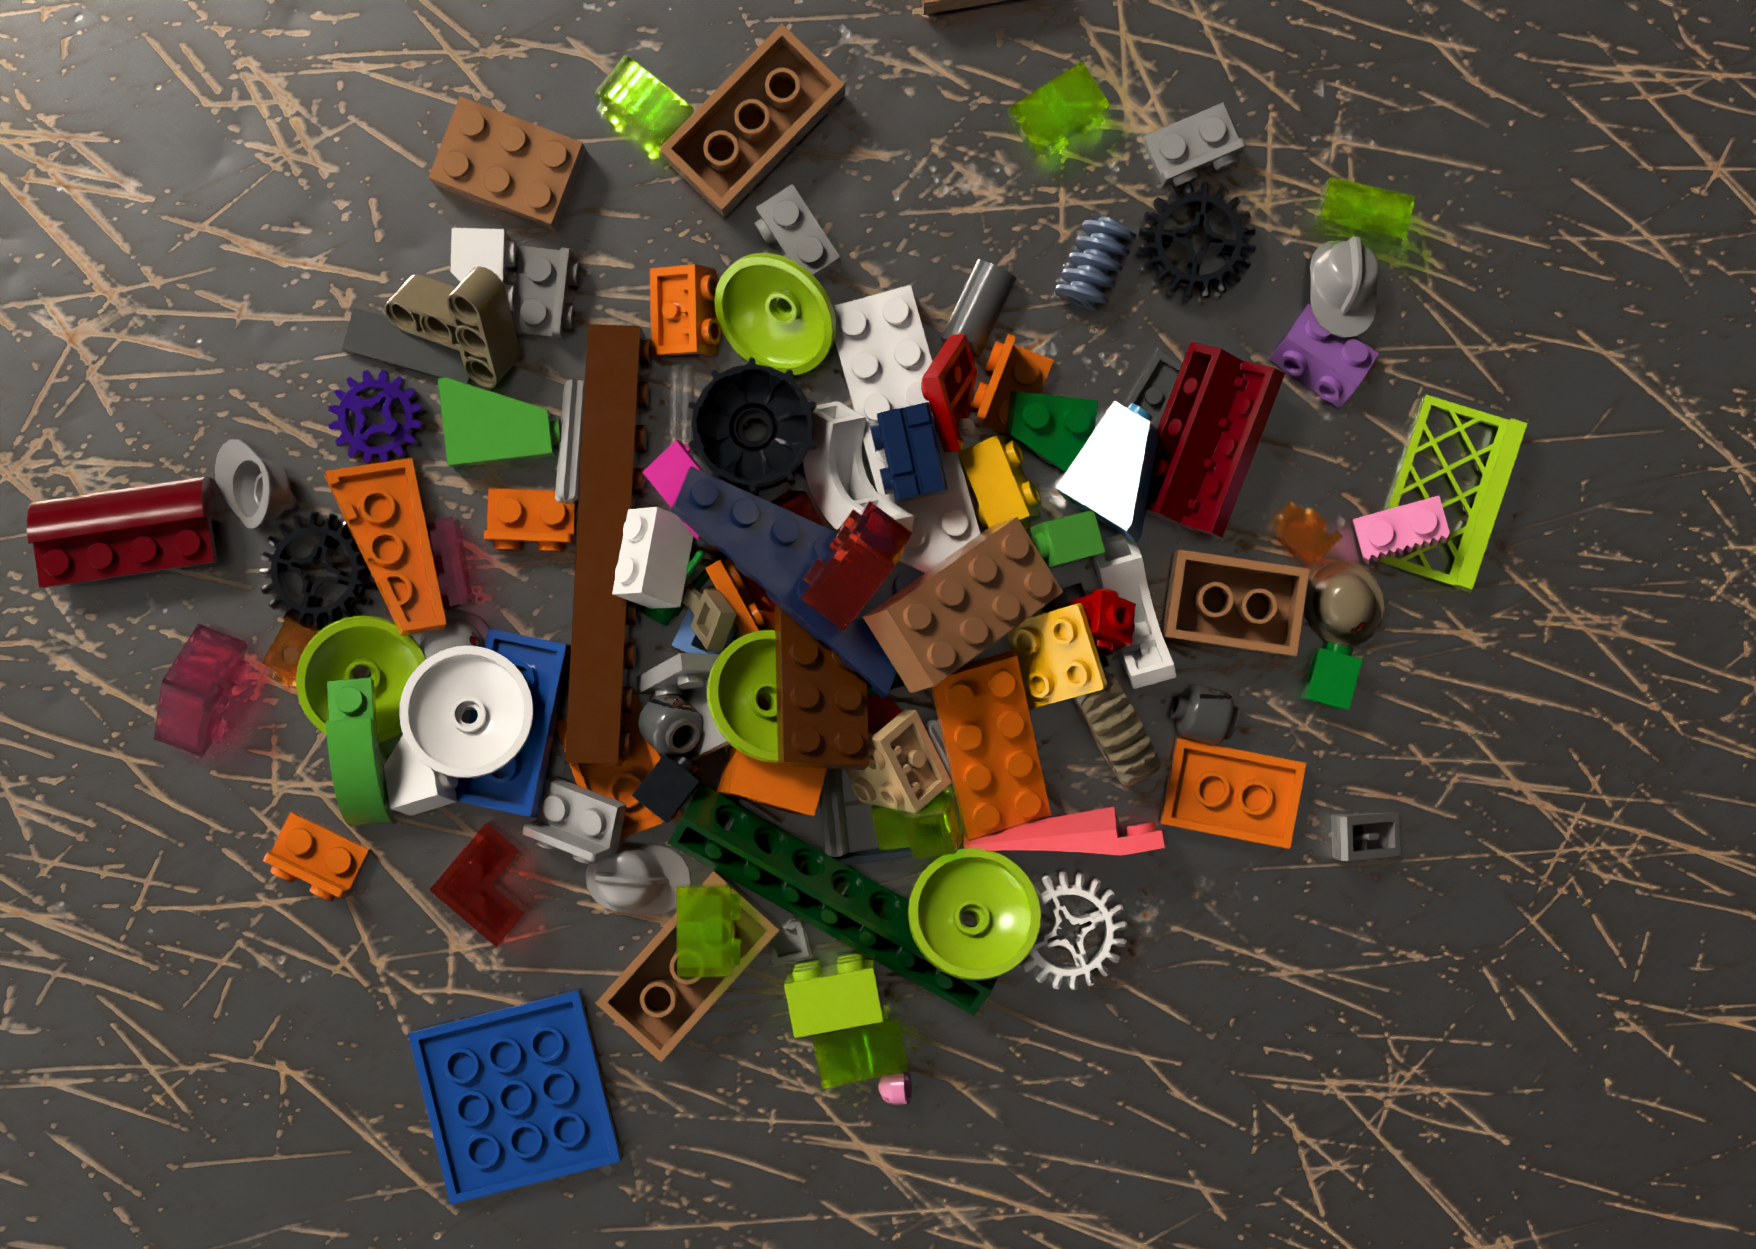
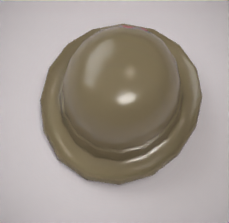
(1344, 603)

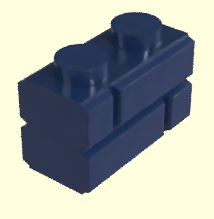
(910, 453)

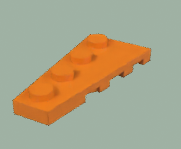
(390, 529)

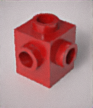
(1109, 619)

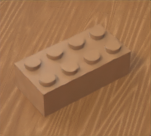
(752, 120)
(963, 605)
(662, 1007)

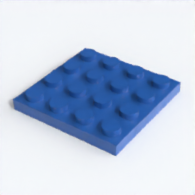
(515, 1096)

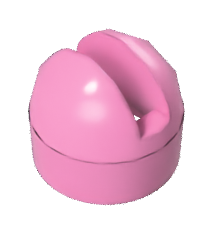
(896, 1088)

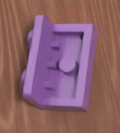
(1322, 360)

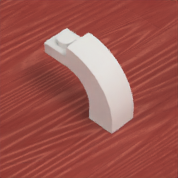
(837, 468)
(1123, 571)

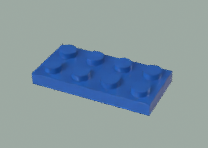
(521, 782)

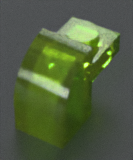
(928, 832)

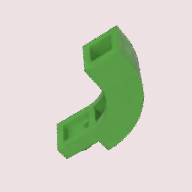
(355, 753)

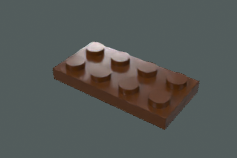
(818, 703)

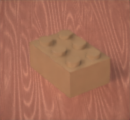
(507, 164)
(1235, 603)

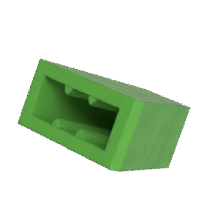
(493, 427)

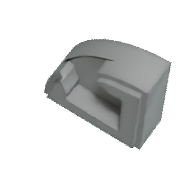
(790, 944)

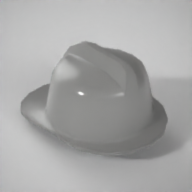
(1344, 287)
(252, 485)
(638, 879)

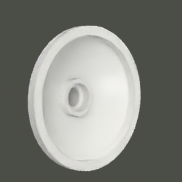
(446, 688)

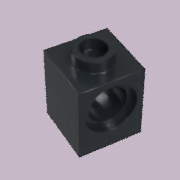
(668, 786)

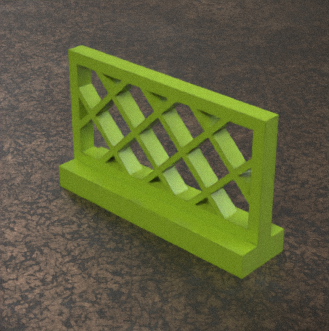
(1488, 493)

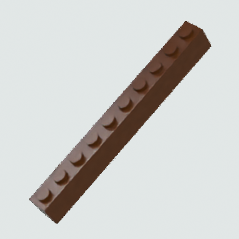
(606, 492)

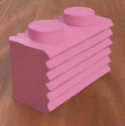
(1401, 529)

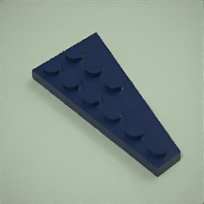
(776, 553)

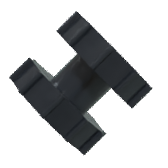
(747, 394)

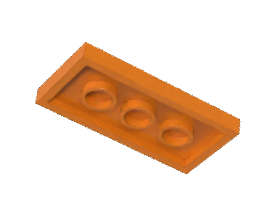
(991, 746)

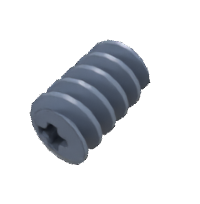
(1094, 262)

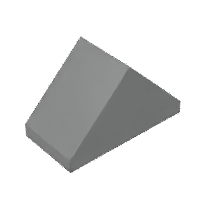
(1365, 836)

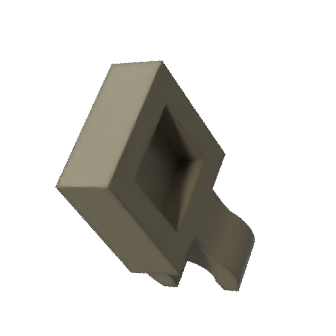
(712, 616)

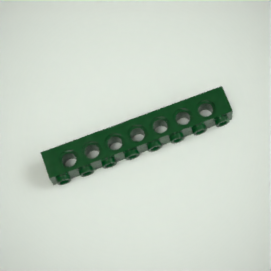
(815, 890)

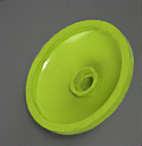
(761, 321)
(346, 646)
(735, 683)
(992, 892)

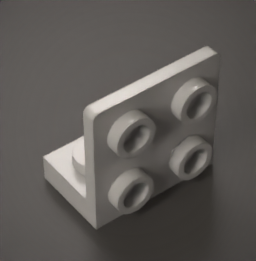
(687, 677)

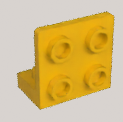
(1057, 656)

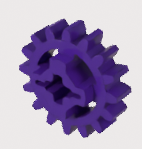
(385, 399)

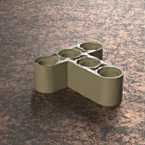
(463, 317)

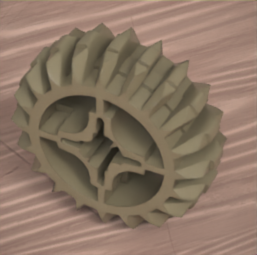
(1119, 733)

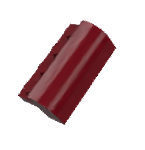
(1209, 437)
(123, 532)

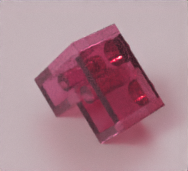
(199, 690)

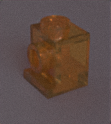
(1303, 533)
(289, 635)

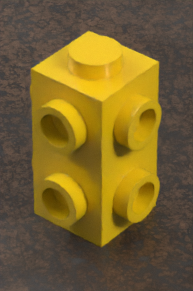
(999, 482)

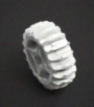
(1102, 915)

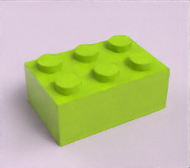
(833, 995)

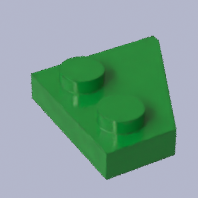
(1051, 425)

